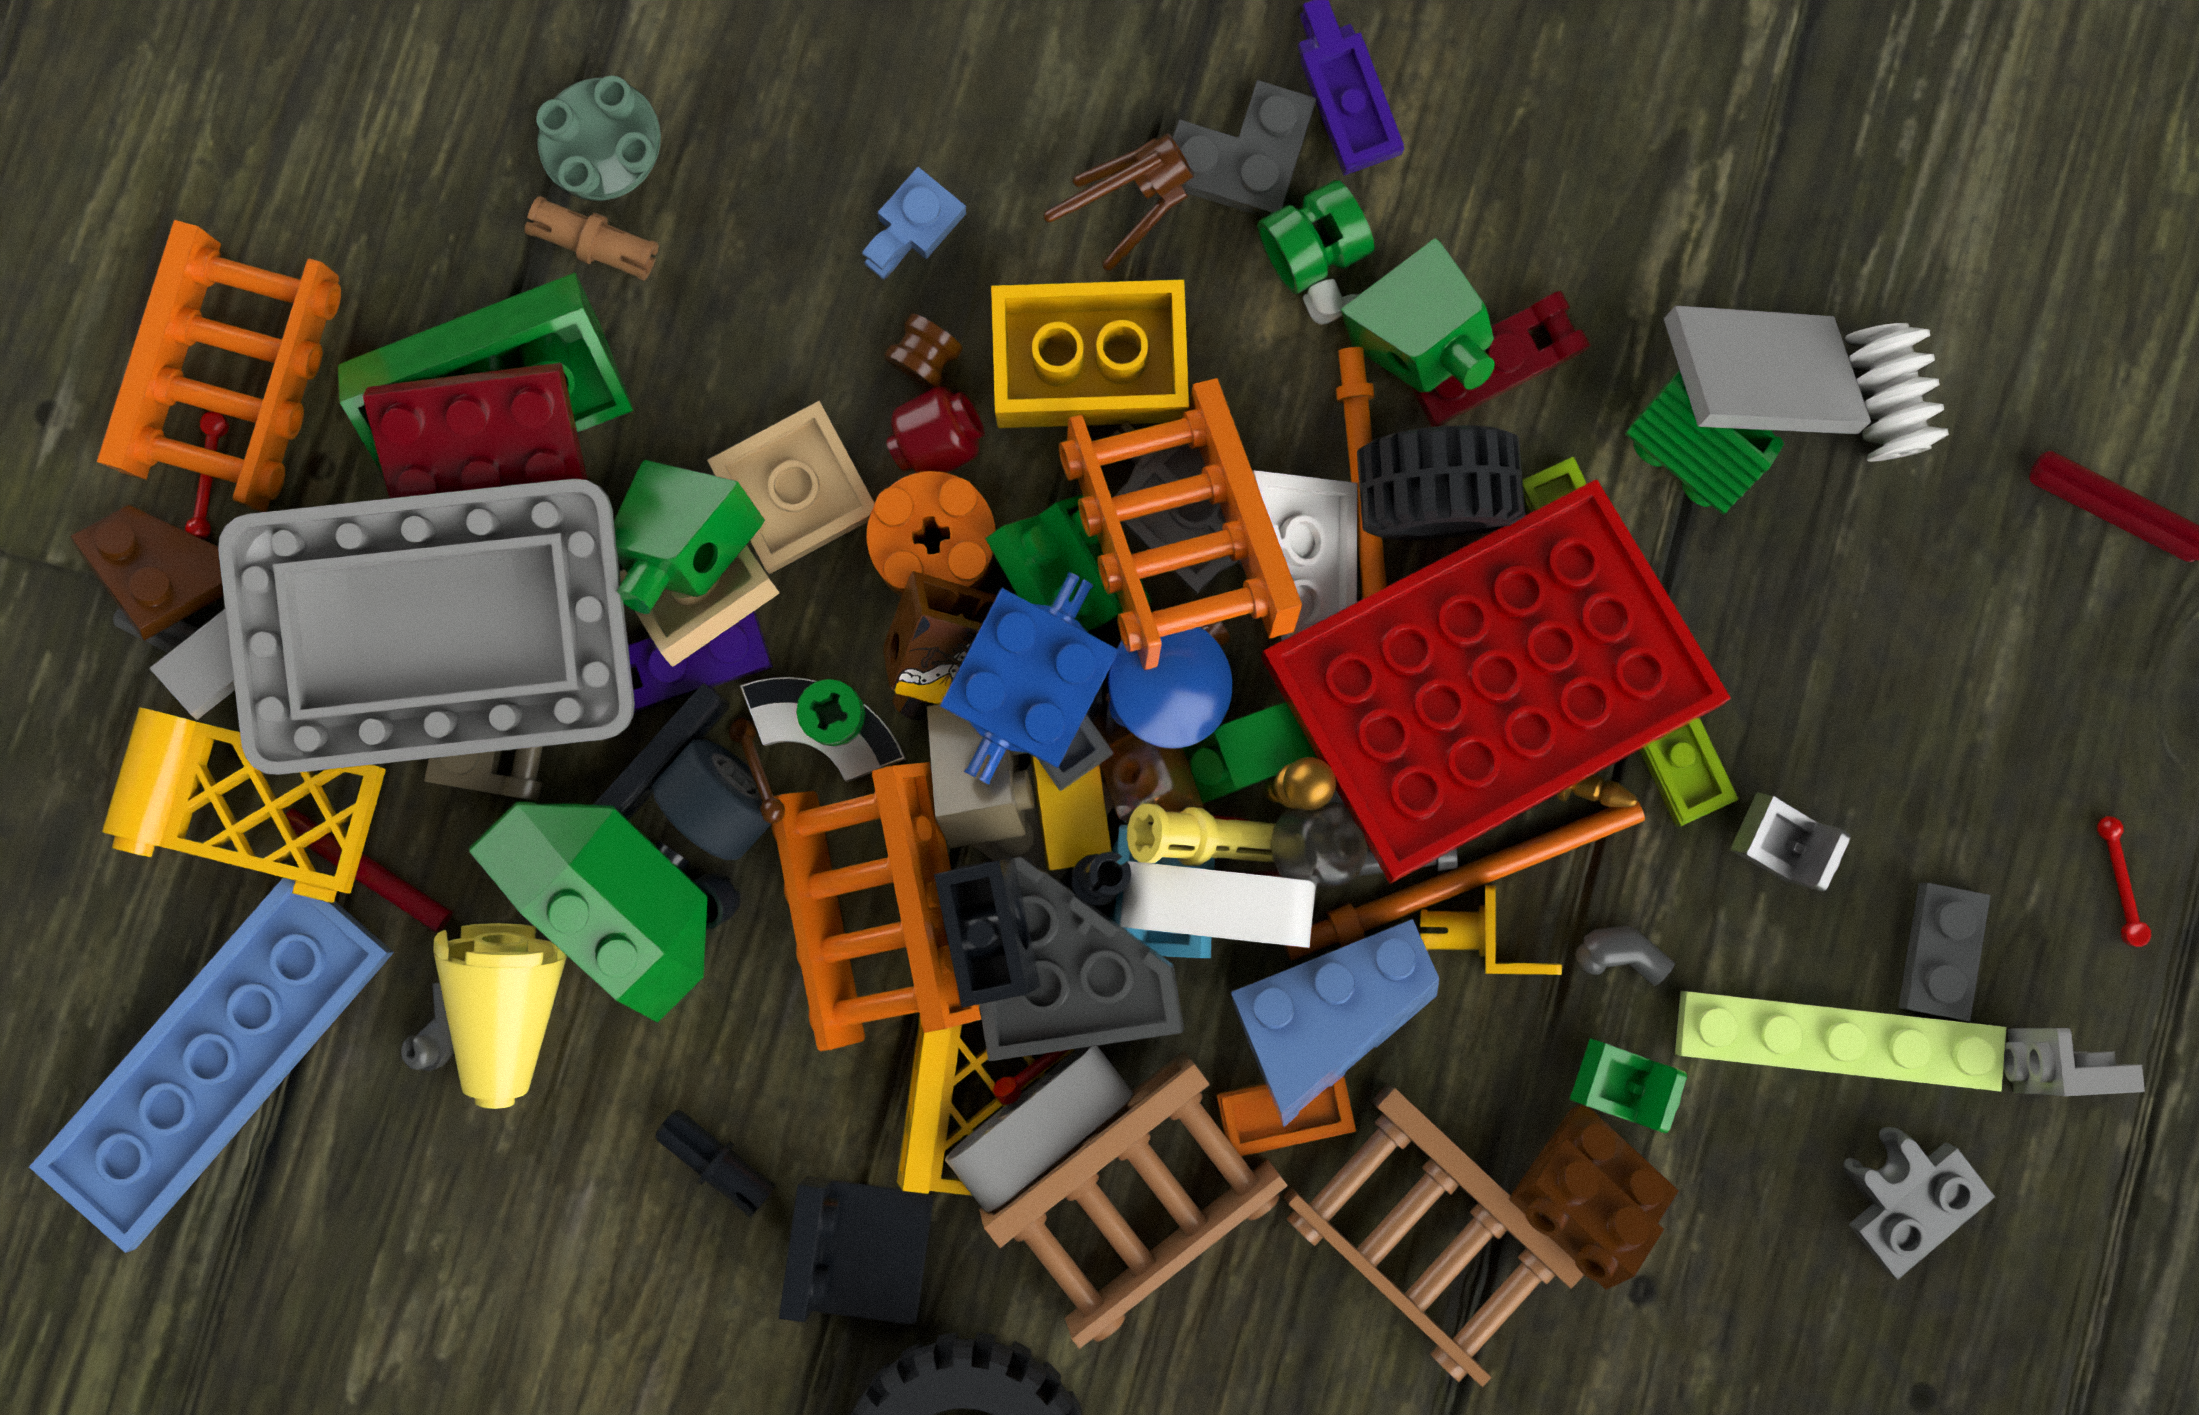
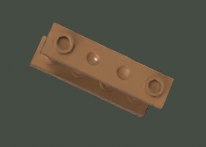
(1165, 1094)
(1492, 1217)

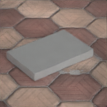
(1766, 370)

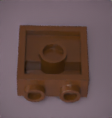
(1595, 1198)

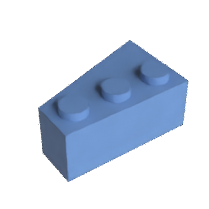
(1333, 1011)

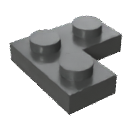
(1258, 166)

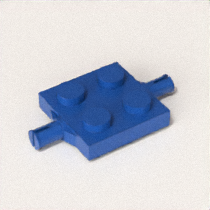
(1029, 678)

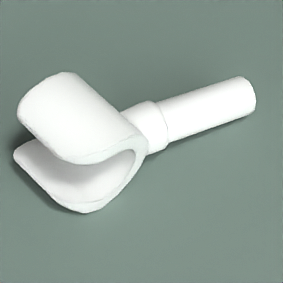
(1326, 301)

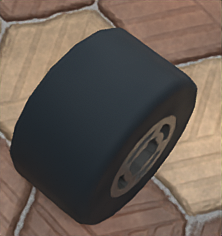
(711, 799)

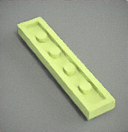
(1840, 1041)

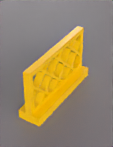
(931, 1105)

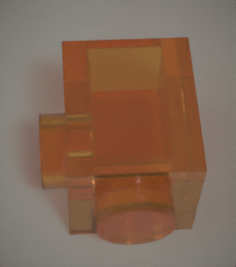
(1148, 775)

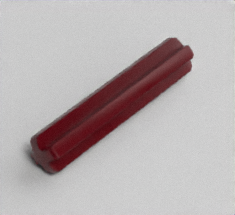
(2116, 505)

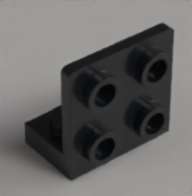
(856, 1251)

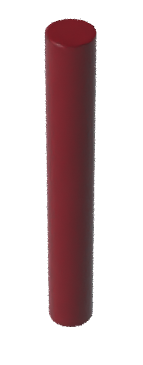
(376, 877)

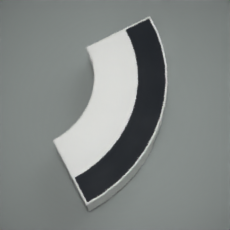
(774, 709)

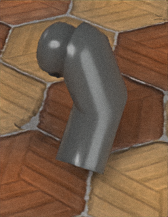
(1620, 947)
(433, 1044)

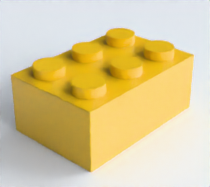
(1089, 352)

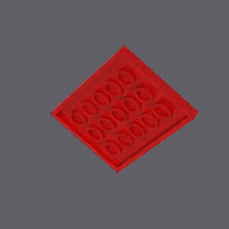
(1494, 679)

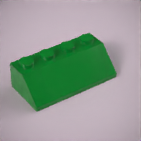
(523, 331)

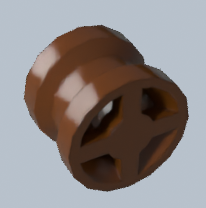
(923, 351)

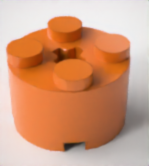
(924, 503)

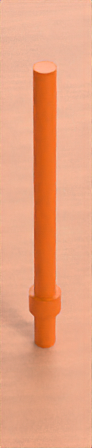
(1348, 924)

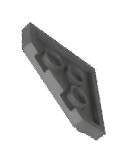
(1092, 976)

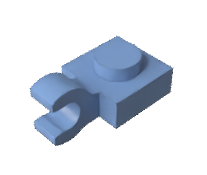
(915, 218)

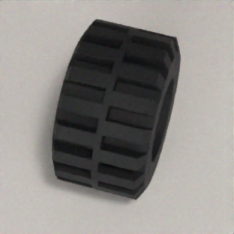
(1440, 482)

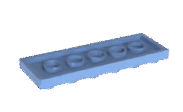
(210, 1062)

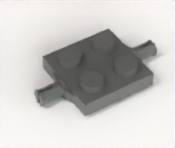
(1179, 522)

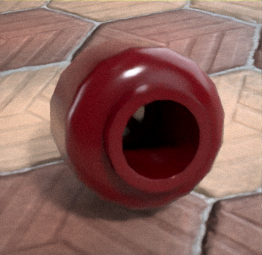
(935, 432)

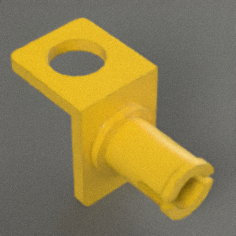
(1476, 932)

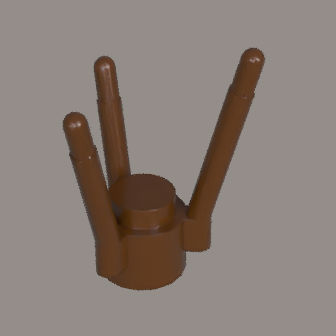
(1155, 167)

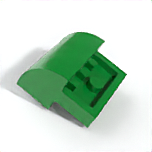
(1041, 553)

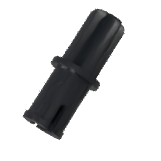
(1099, 878)
(714, 1162)

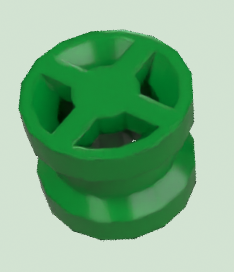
(841, 718)

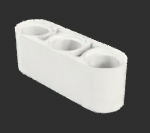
(1218, 904)

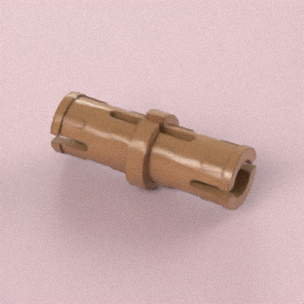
(591, 238)

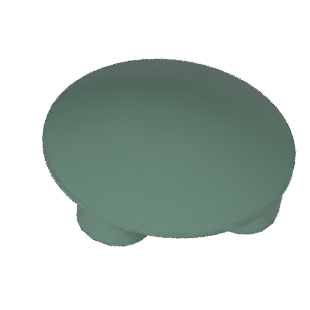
(598, 138)

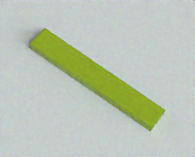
(1684, 760)

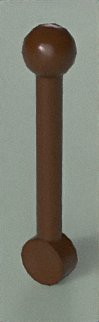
(743, 732)

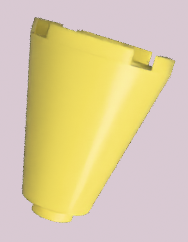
(497, 1005)

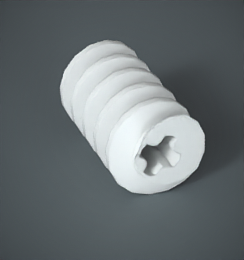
(1896, 390)

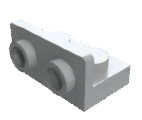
(2045, 1064)

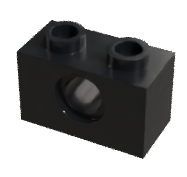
(987, 932)

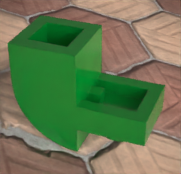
(1246, 752)

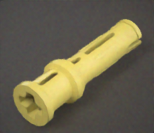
(1195, 836)

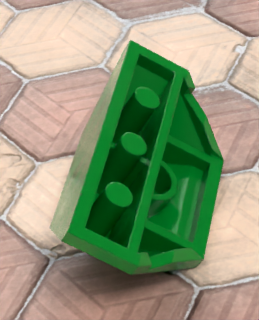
(602, 898)

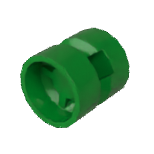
(1296, 246)

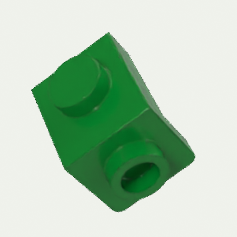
(1629, 1086)

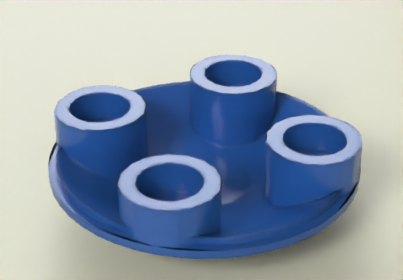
(1179, 698)

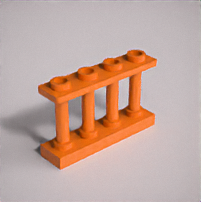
(174, 323)
(1224, 480)
(811, 888)

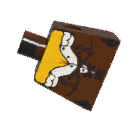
(930, 640)

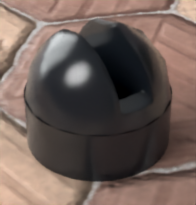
(725, 896)

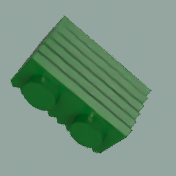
(1709, 461)

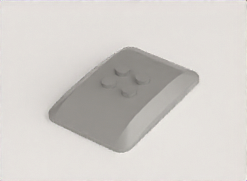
(426, 626)

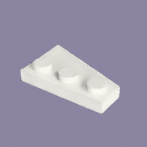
(1318, 539)

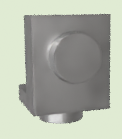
(1790, 843)

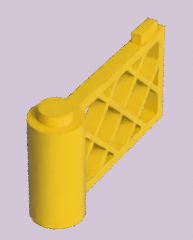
(161, 792)

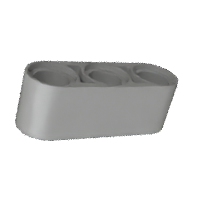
(1039, 1127)

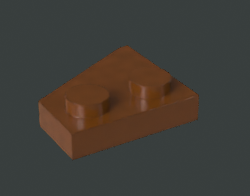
(151, 568)

